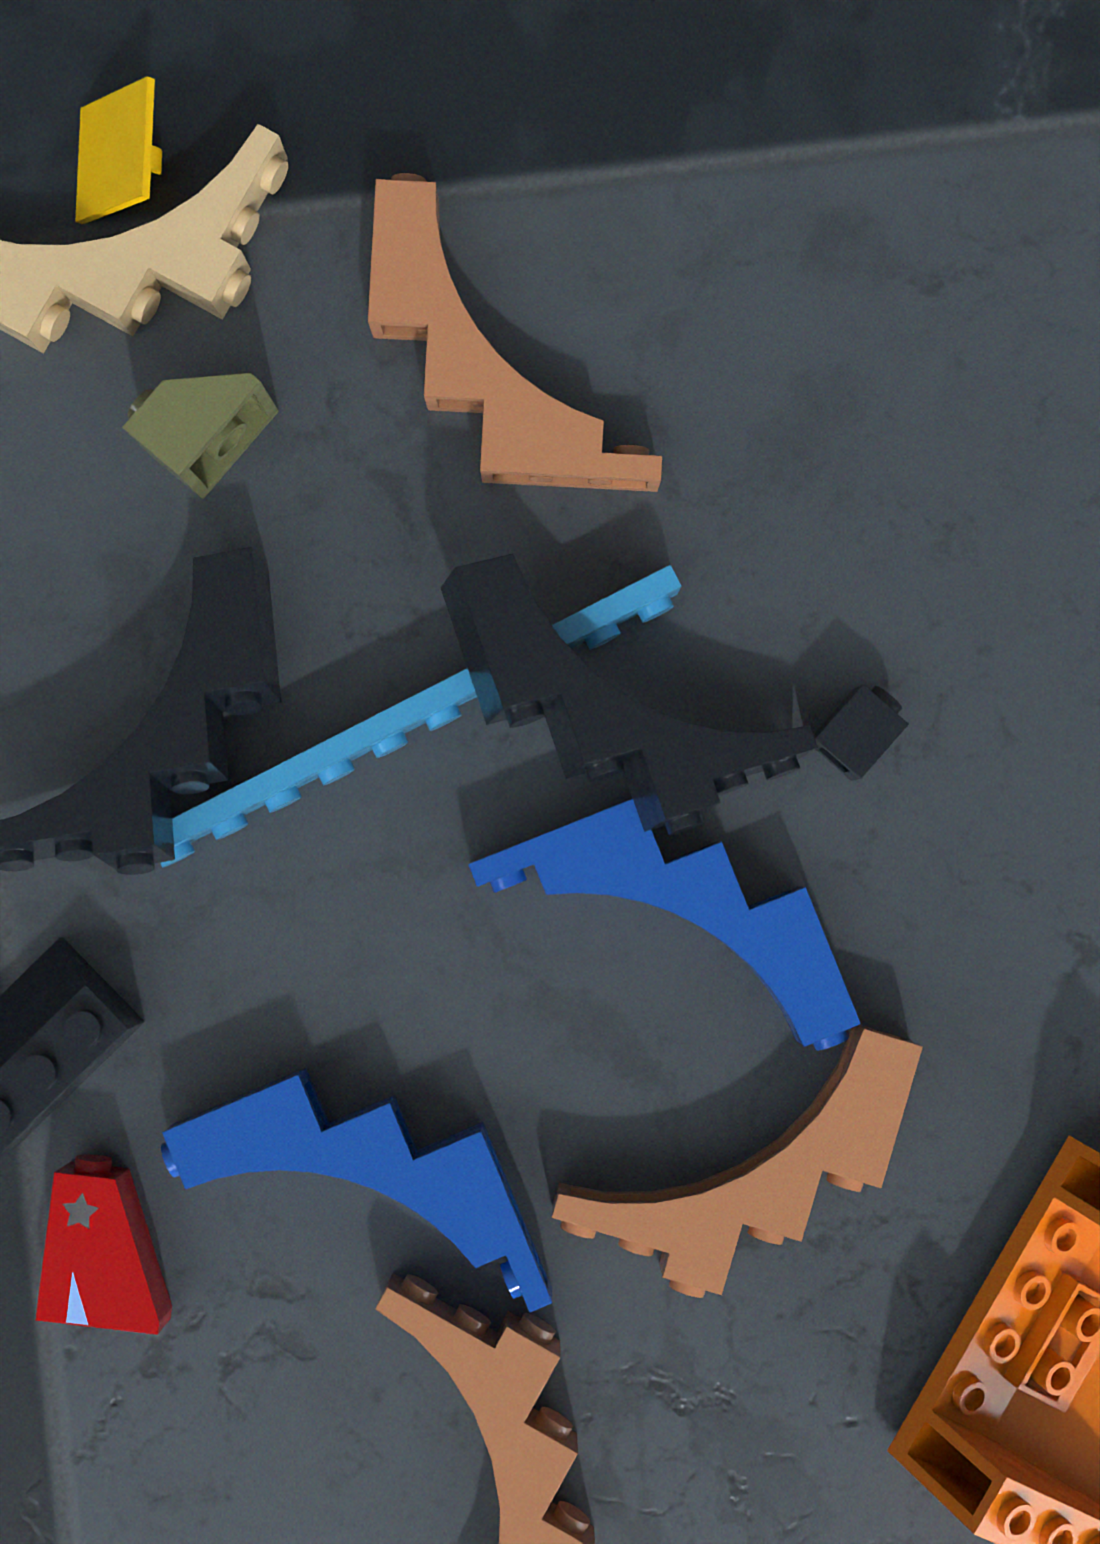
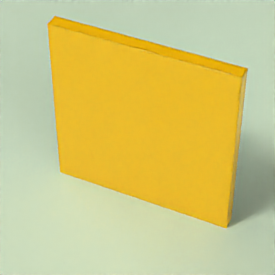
(116, 151)

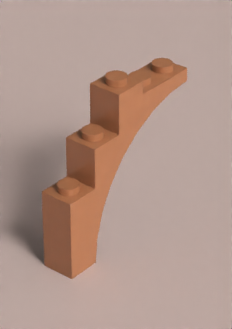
(698, 1224)
(501, 1382)

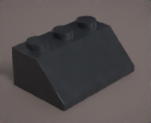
(53, 1035)

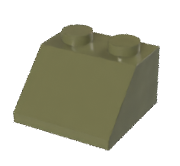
(200, 424)

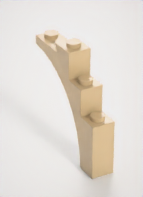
(121, 275)

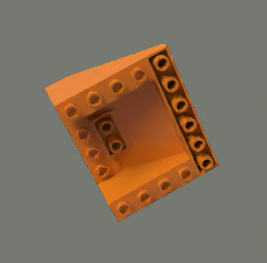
(1015, 1398)

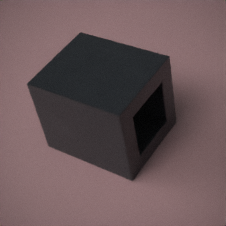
(860, 730)

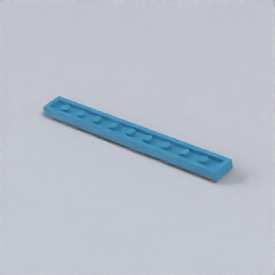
(387, 729)

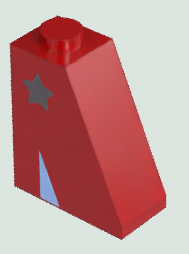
(100, 1253)

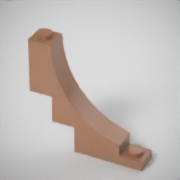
(524, 430)

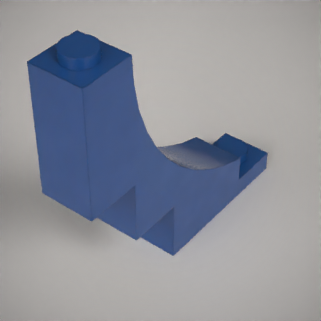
(774, 936)
(448, 1183)

